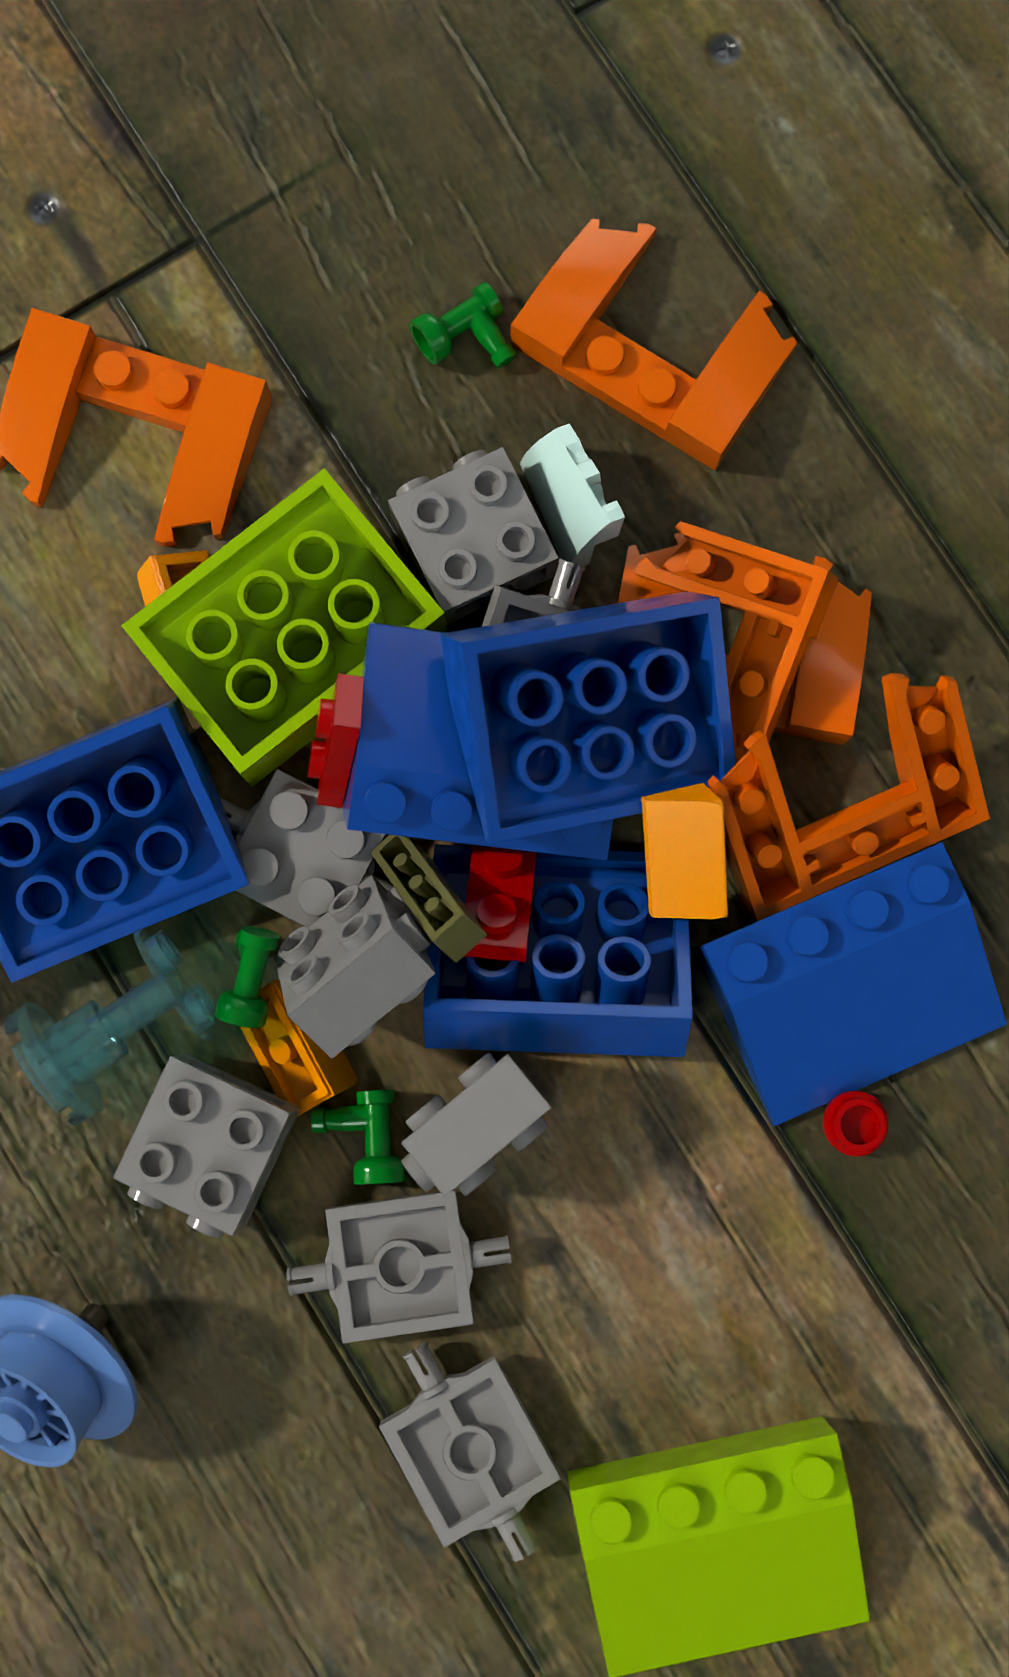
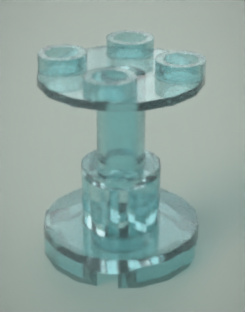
(69, 1053)

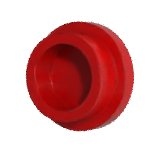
(855, 1123)

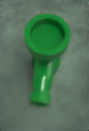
(478, 313)
(243, 1004)
(373, 1117)

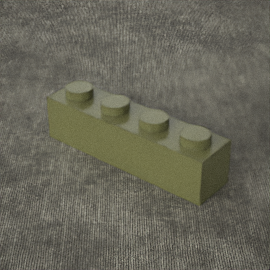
(429, 895)

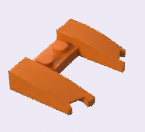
(213, 407)
(695, 415)
(781, 611)
(830, 674)
(935, 800)

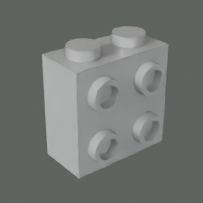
(472, 533)
(353, 965)
(457, 1140)
(206, 1145)

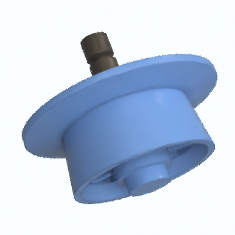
(58, 1381)

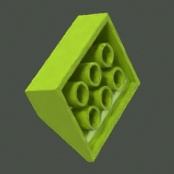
(275, 620)
(719, 1545)

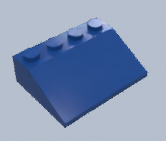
(590, 711)
(410, 759)
(109, 839)
(593, 973)
(854, 984)

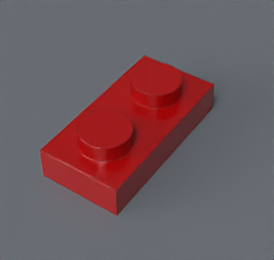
(340, 727)
(501, 900)

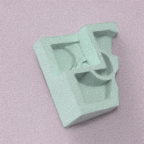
(570, 495)

